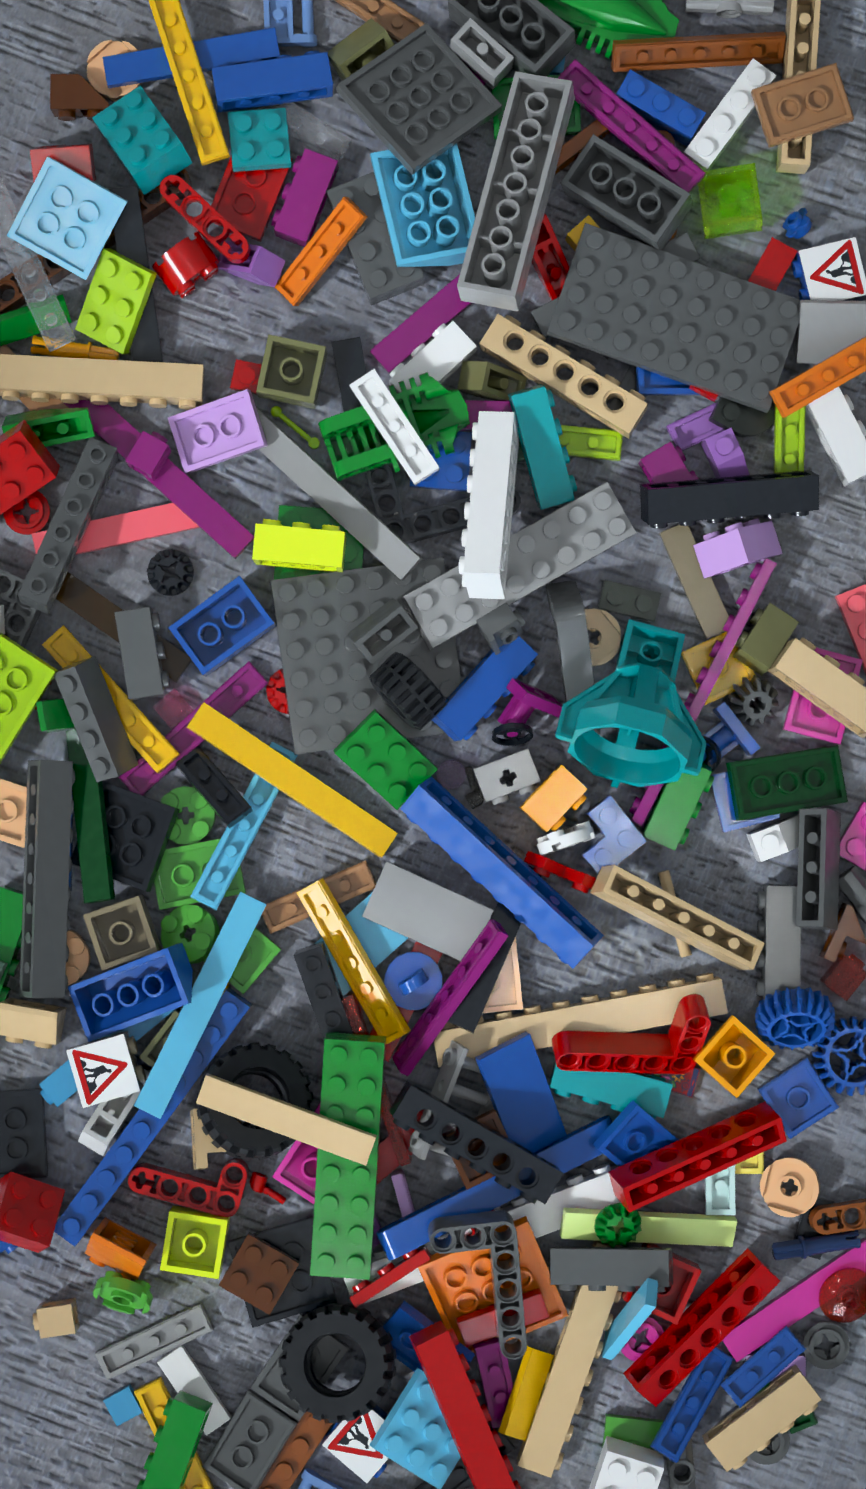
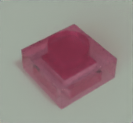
(173, 708)

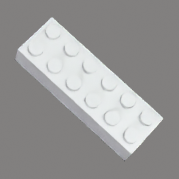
(490, 505)

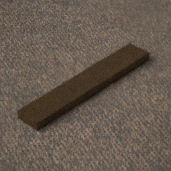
(101, 614)

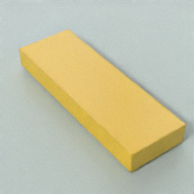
(525, 1393)

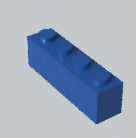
(272, 81)
(482, 688)

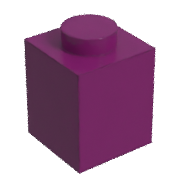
(149, 454)

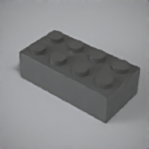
(523, 28)
(626, 193)
(372, 245)

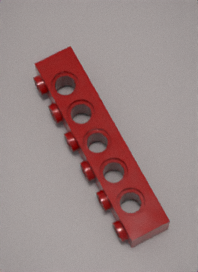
(697, 1156)
(701, 1327)

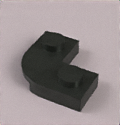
(743, 419)

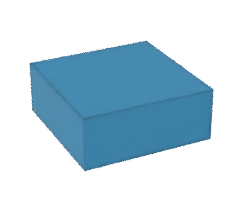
(123, 1405)

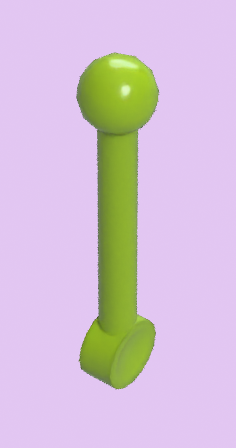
(313, 442)

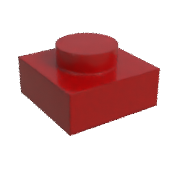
(245, 376)

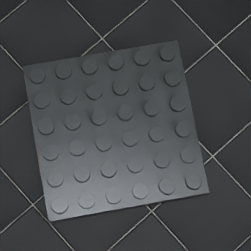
(325, 670)

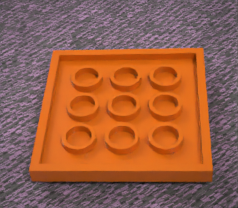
(464, 1280)

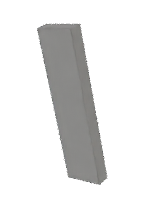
(154, 1340)

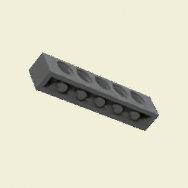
(68, 525)

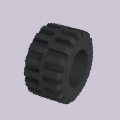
(407, 690)

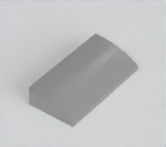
(827, 328)
(426, 912)

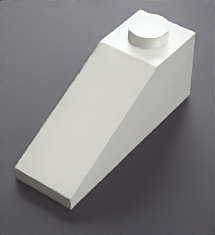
(107, 1122)

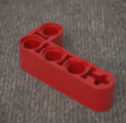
(187, 1182)

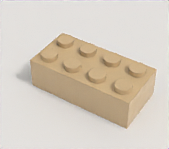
(823, 683)

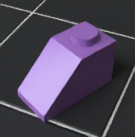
(260, 267)
(725, 454)

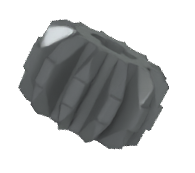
(747, 692)

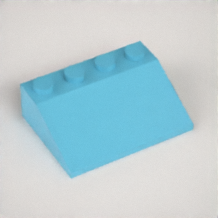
(427, 211)

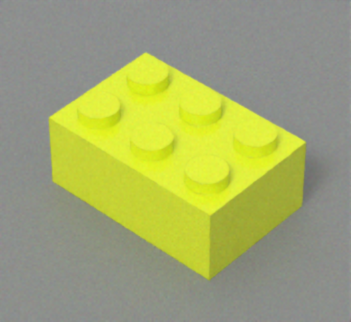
(299, 546)

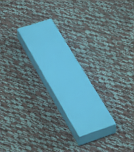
(630, 1318)

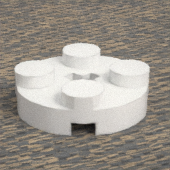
(565, 838)

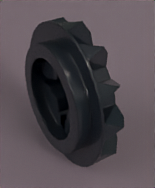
(183, 568)

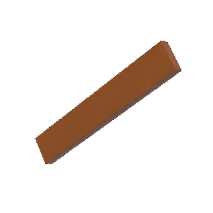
(697, 51)

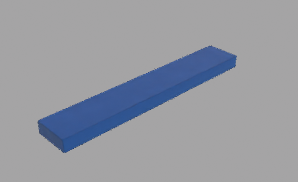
(153, 63)

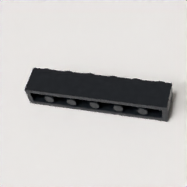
(729, 498)

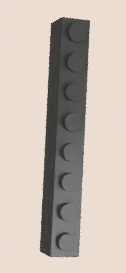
(46, 879)

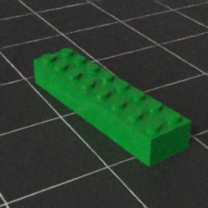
(343, 1187)

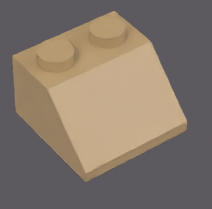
(32, 1022)

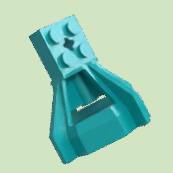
(636, 700)

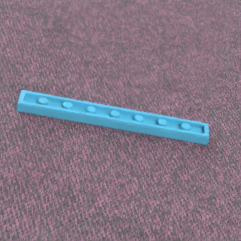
(205, 997)

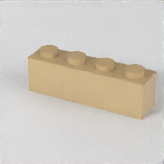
(761, 1419)

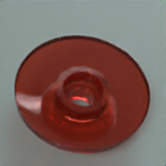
(838, 1290)

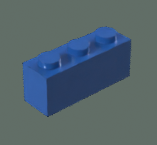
(661, 107)

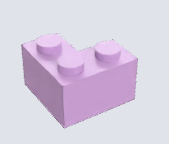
(738, 547)

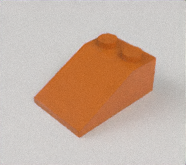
(119, 1249)

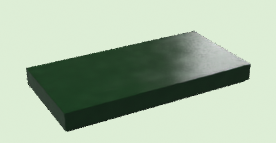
(786, 782)

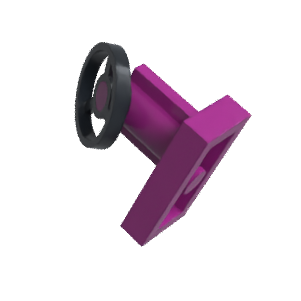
(518, 711)

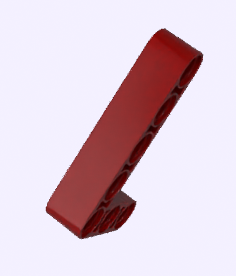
(638, 1051)

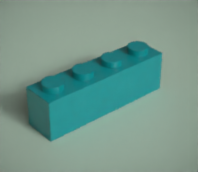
(541, 446)
(614, 1088)

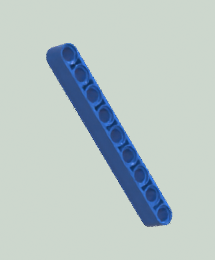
(412, 1229)

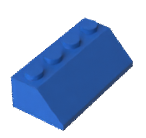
(133, 992)

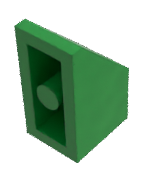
(54, 716)

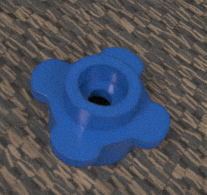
(797, 224)

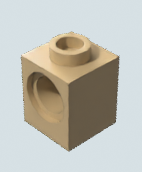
(56, 1318)

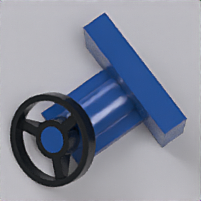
(726, 736)

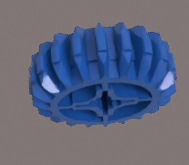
(795, 1018)
(846, 1068)

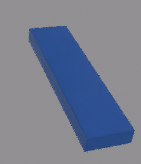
(691, 1405)

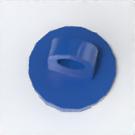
(413, 980)

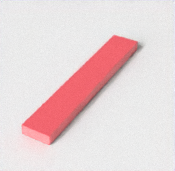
(129, 528)

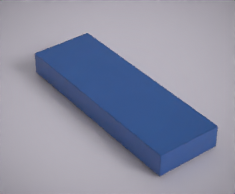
(763, 1366)

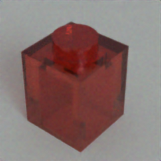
(844, 976)

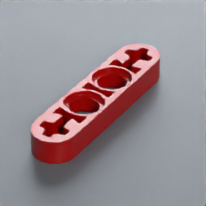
(203, 220)

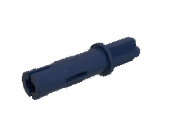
(809, 1246)

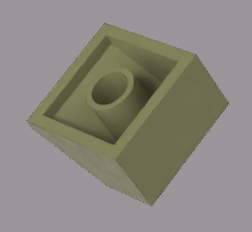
(359, 48)

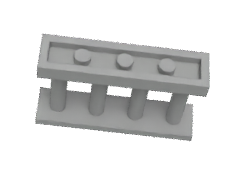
(453, 1060)

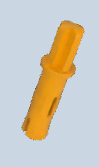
(74, 350)

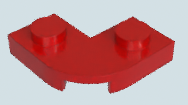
(546, 866)

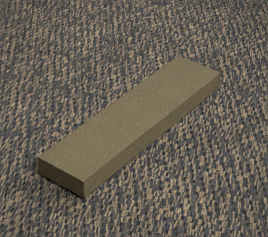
(699, 591)

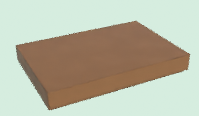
(802, 105)

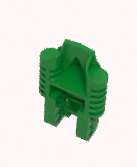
(614, 20)
(430, 408)

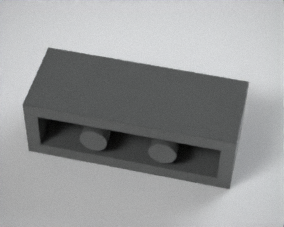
(142, 653)

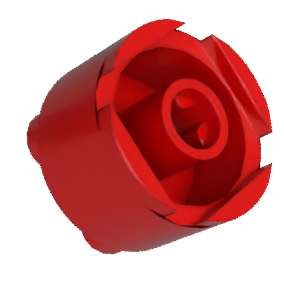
(186, 265)

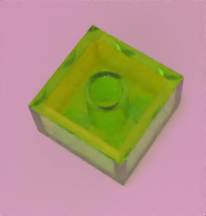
(730, 201)

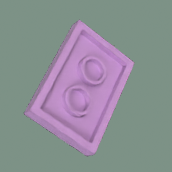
(217, 431)

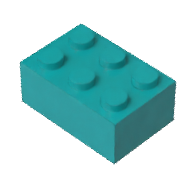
(142, 139)

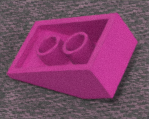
(299, 1168)

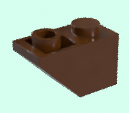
(74, 97)

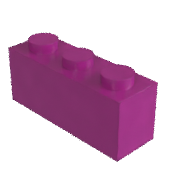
(305, 197)

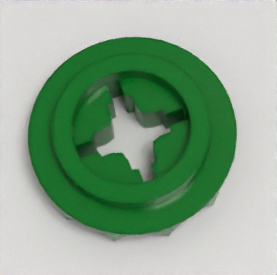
(610, 1217)

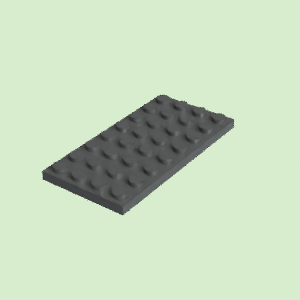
(675, 318)

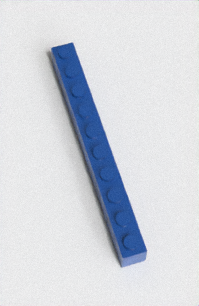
(145, 1127)

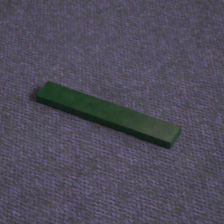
(90, 826)

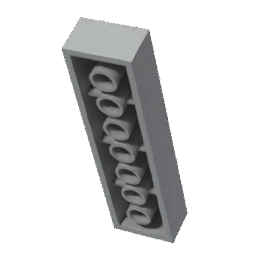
(516, 191)
(535, 559)

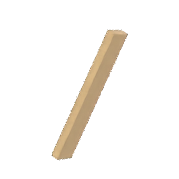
(286, 1119)

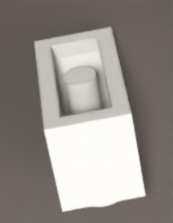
(775, 839)

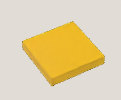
(731, 673)

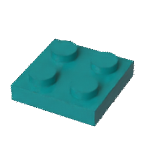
(259, 139)

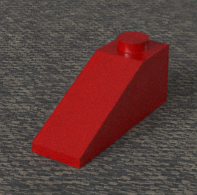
(550, 260)

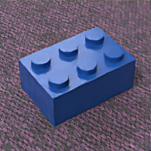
(222, 626)

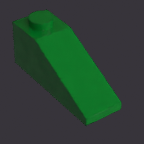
(55, 425)

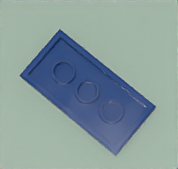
(521, 1093)

